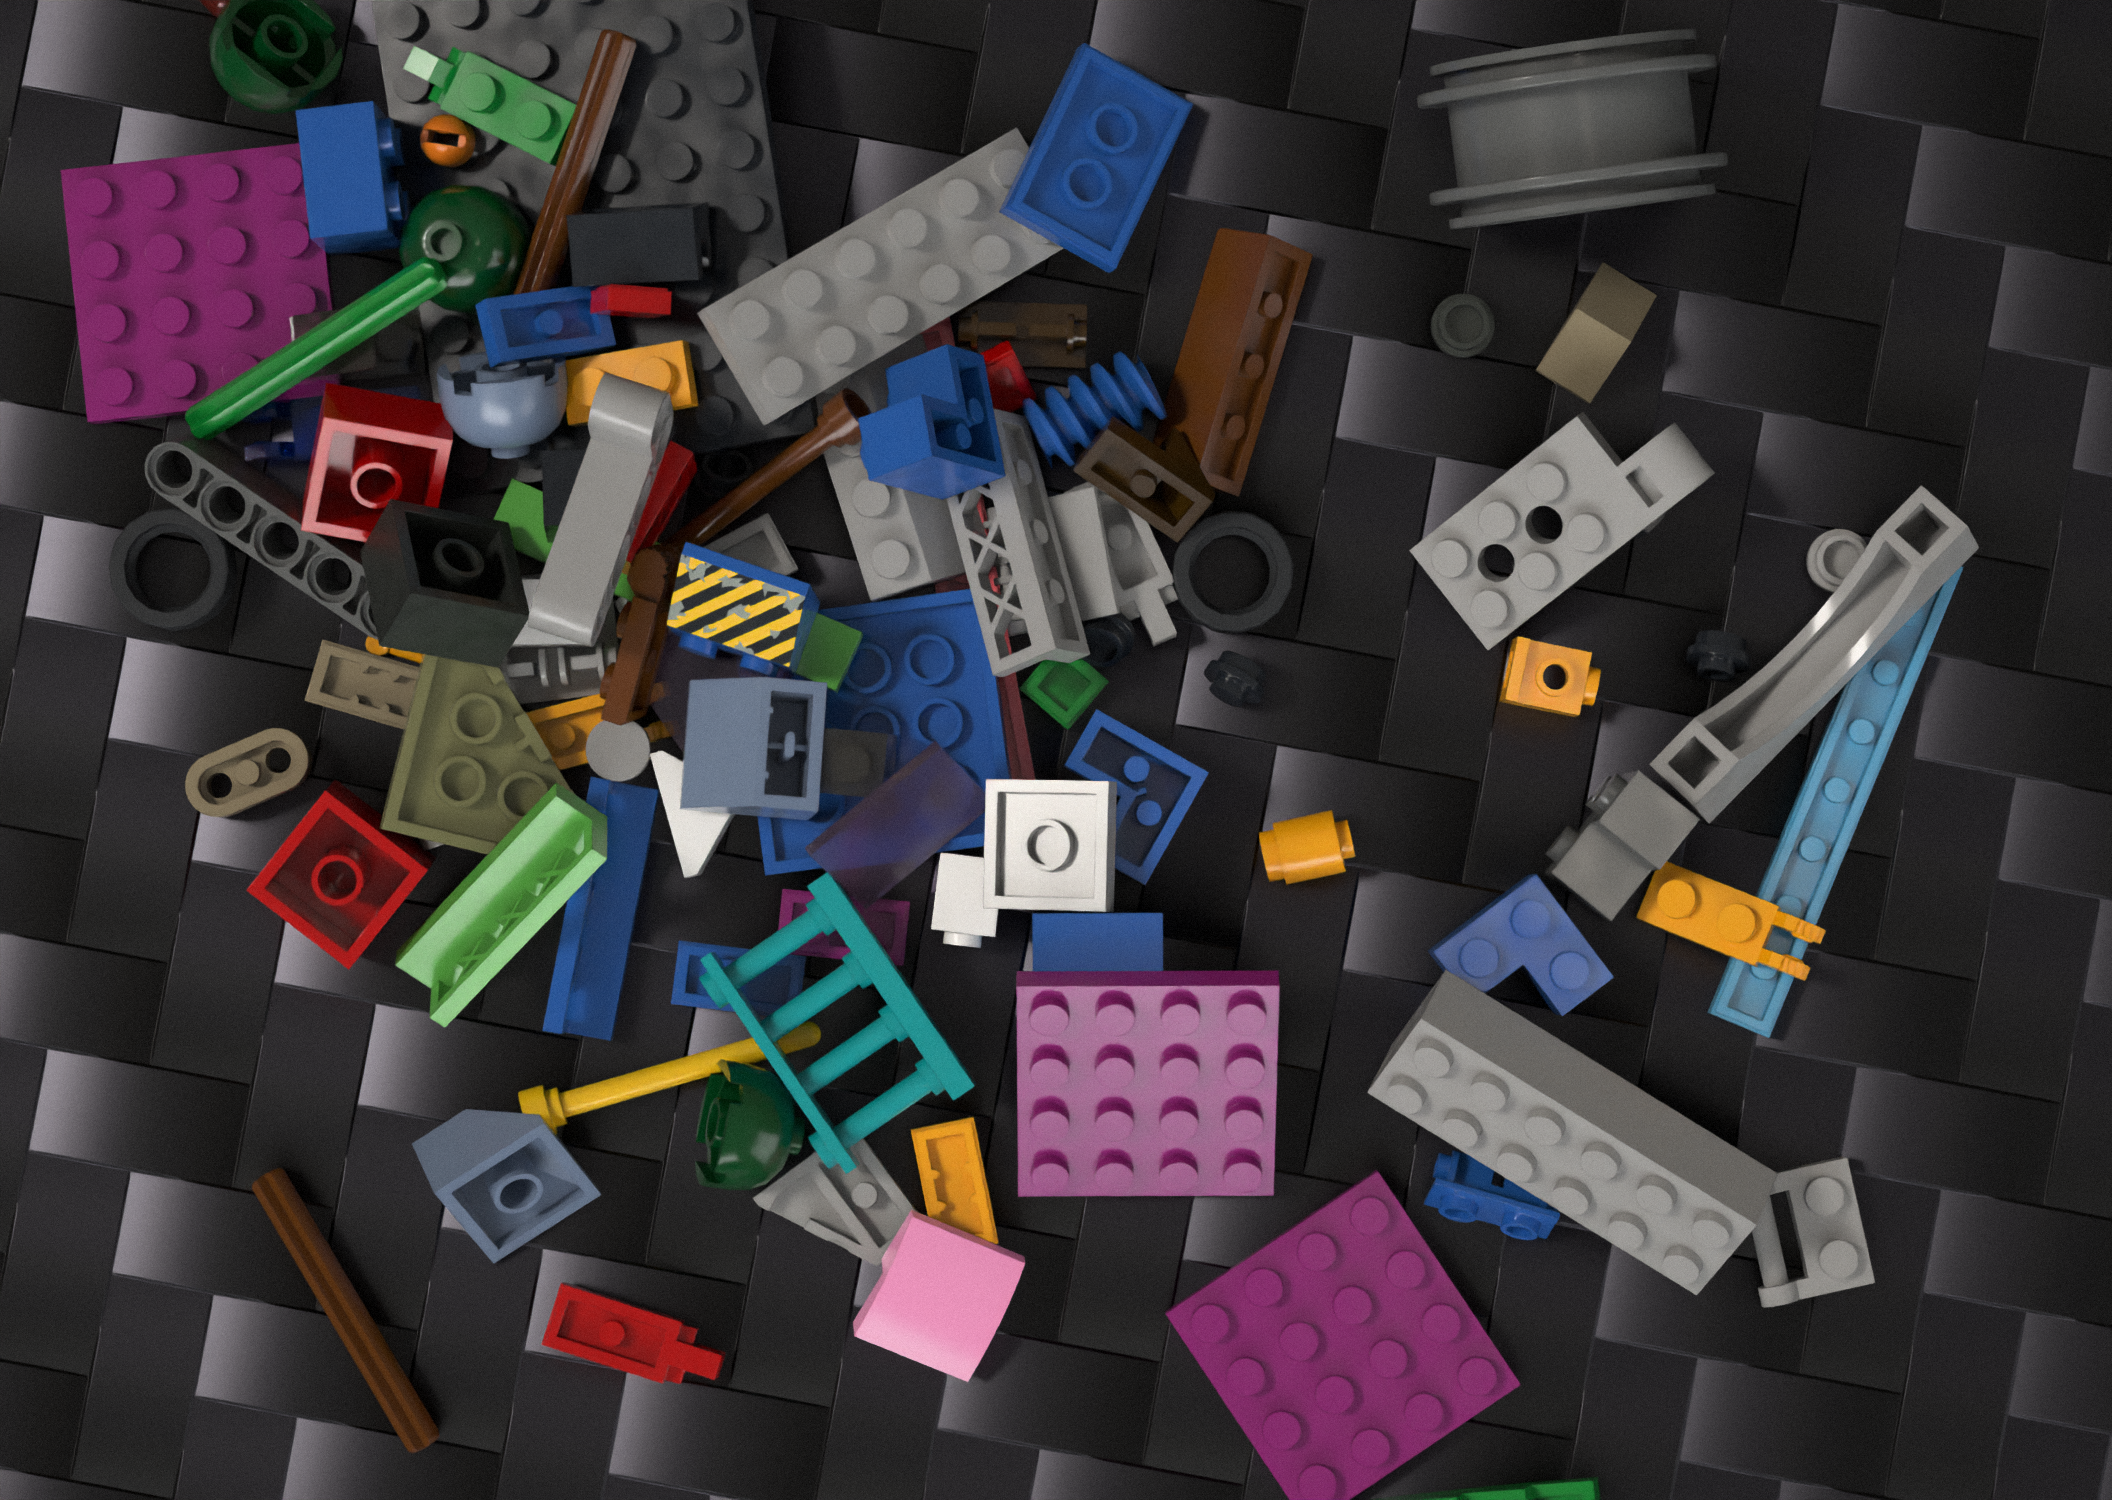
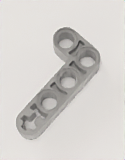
(627, 443)

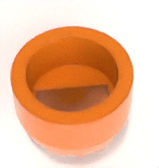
(444, 154)

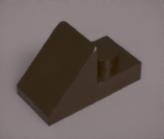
(1151, 480)

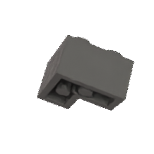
(1624, 838)

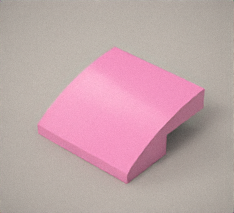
(939, 1296)

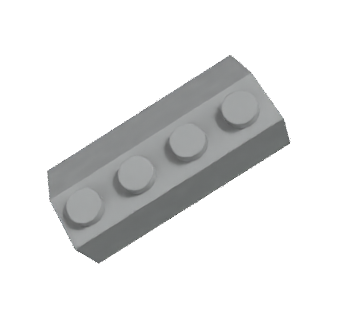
(897, 534)

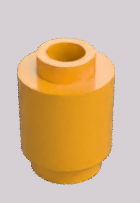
(1306, 847)

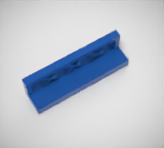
(602, 917)

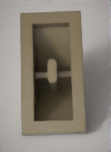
(1596, 333)

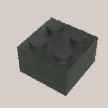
(444, 583)

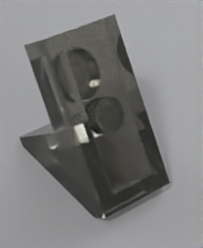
(387, 354)

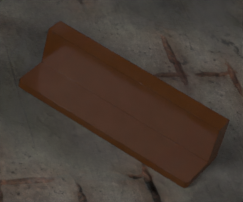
(1233, 351)

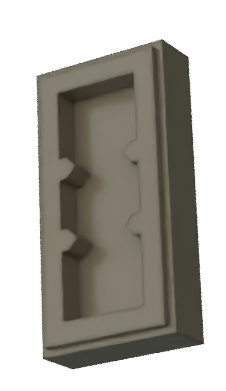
(362, 684)

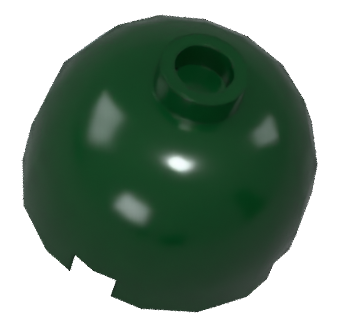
(274, 53)
(475, 239)
(746, 1126)

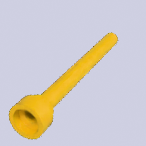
(557, 1106)

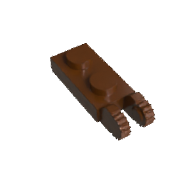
(643, 632)

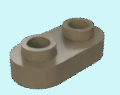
(250, 772)

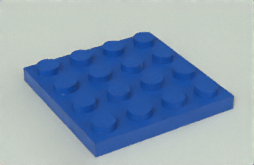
(912, 677)

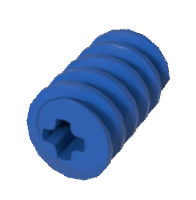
(1090, 408)

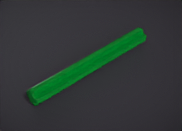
(316, 348)

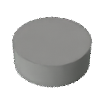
(618, 751)

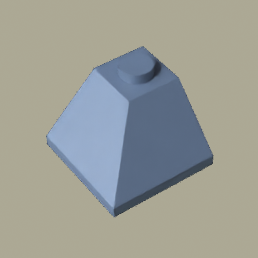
(503, 1177)

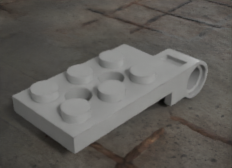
(1600, 511)

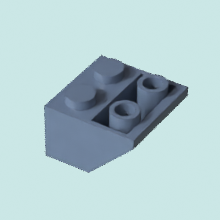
(754, 747)

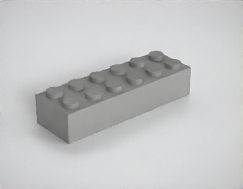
(1573, 1133)

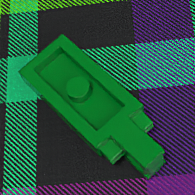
(496, 100)

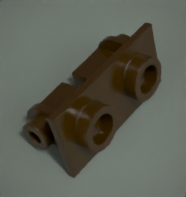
(1037, 332)

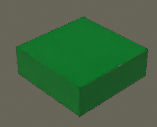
(1064, 689)

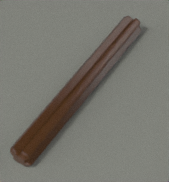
(576, 161)
(345, 1310)

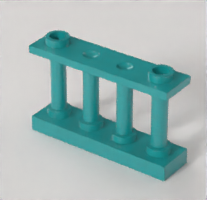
(862, 966)

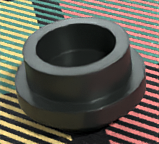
(1462, 325)

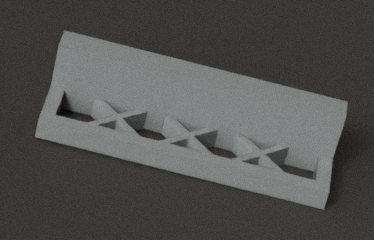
(1034, 555)

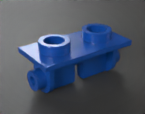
(1466, 1194)

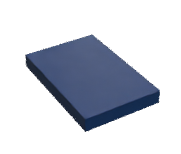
(1096, 158)

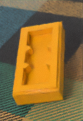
(955, 1177)

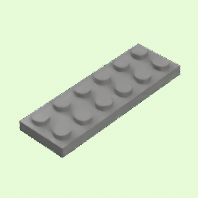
(876, 282)

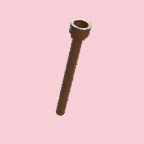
(835, 427)

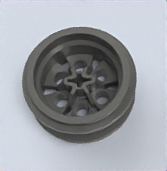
(1572, 128)

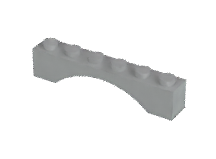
(1882, 591)

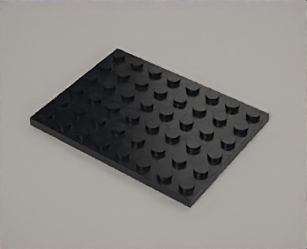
(682, 132)

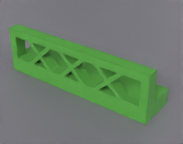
(505, 900)

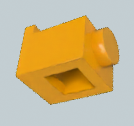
(1524, 677)

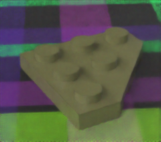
(466, 759)

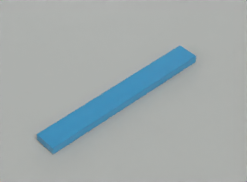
(1830, 809)

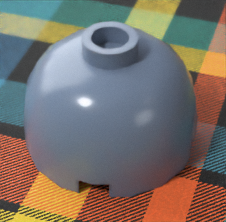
(504, 404)

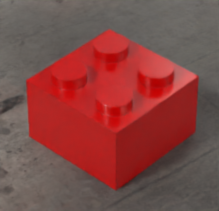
(371, 452)
(341, 874)

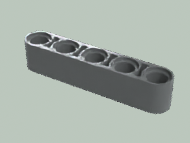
(258, 528)

